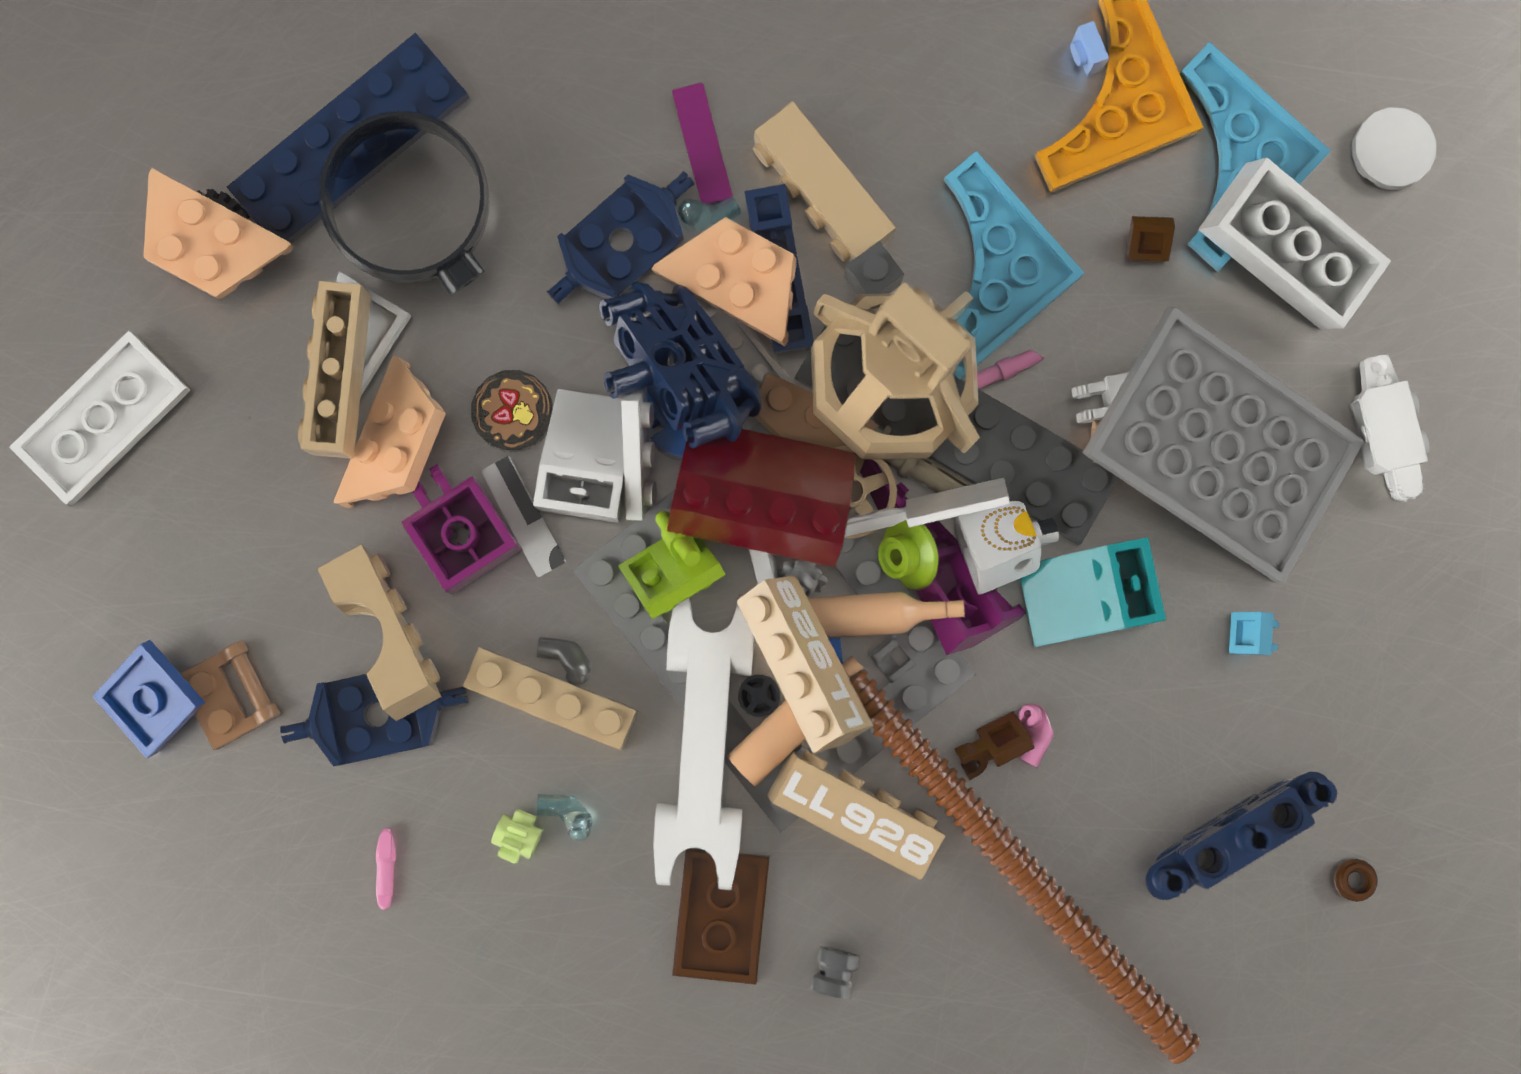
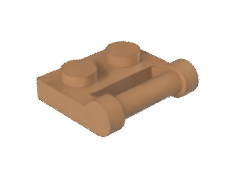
(223, 714)

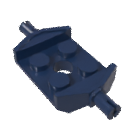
(633, 208)
(346, 736)

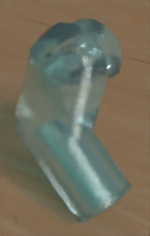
(703, 216)
(570, 811)

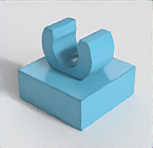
(1252, 633)

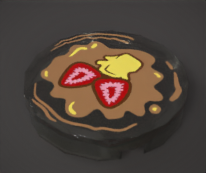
(512, 410)

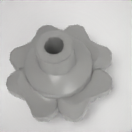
(807, 575)

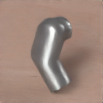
(570, 656)

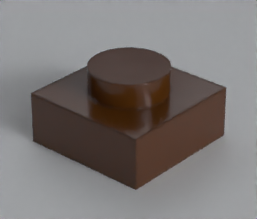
(1150, 238)

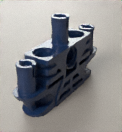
(681, 363)
(1240, 835)

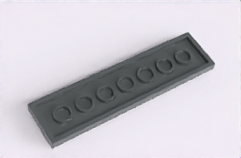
(1037, 464)

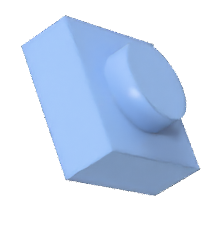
(1089, 49)

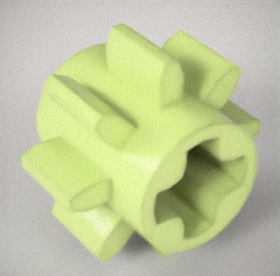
(516, 836)

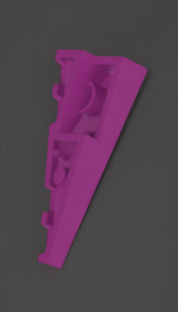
(984, 612)

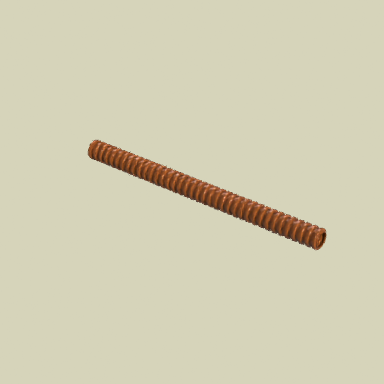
(1026, 875)

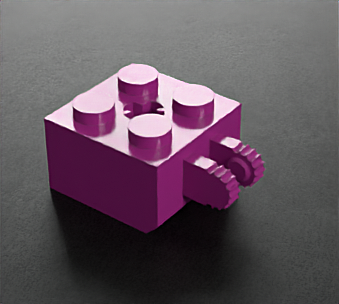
(436, 525)

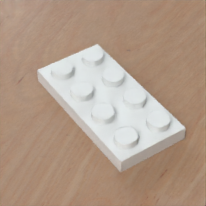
(99, 418)

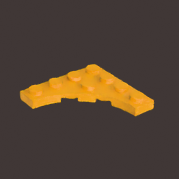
(1137, 107)

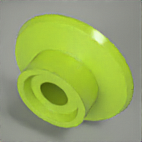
(909, 555)

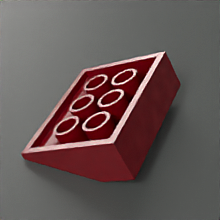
(765, 495)

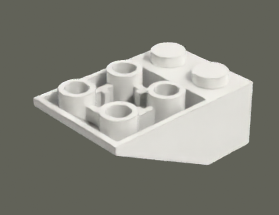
(583, 458)

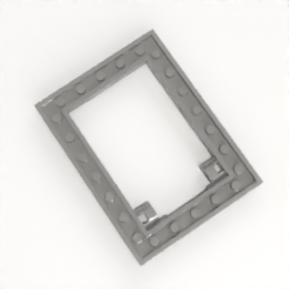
(914, 686)

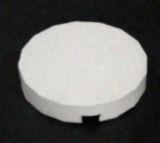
(1394, 148)

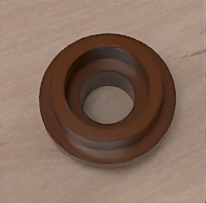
(1367, 884)

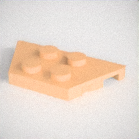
(204, 239)
(736, 275)
(393, 440)

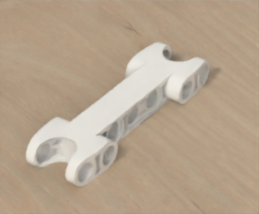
(699, 815)

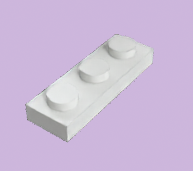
(638, 454)

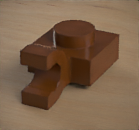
(998, 742)

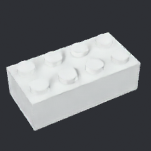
(1294, 244)

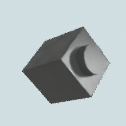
(874, 272)

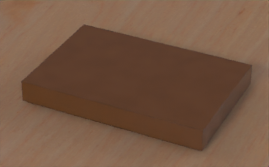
(720, 927)

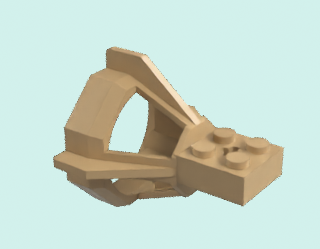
(906, 353)

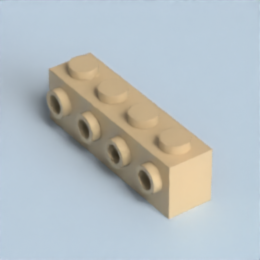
(335, 370)

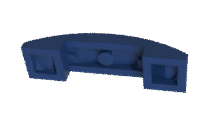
(771, 219)

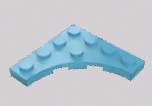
(1246, 129)
(1015, 259)

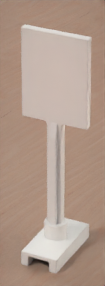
(917, 512)

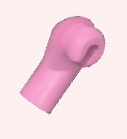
(1040, 730)

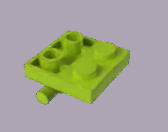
(670, 570)

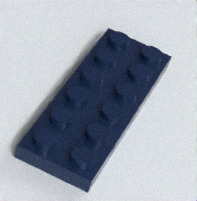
(284, 183)

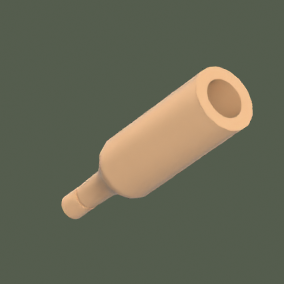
(878, 613)
(774, 738)

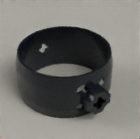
(455, 270)

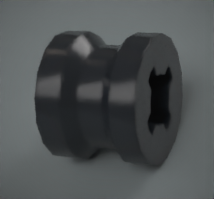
(759, 695)

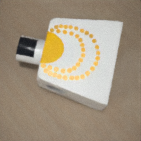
(1002, 544)

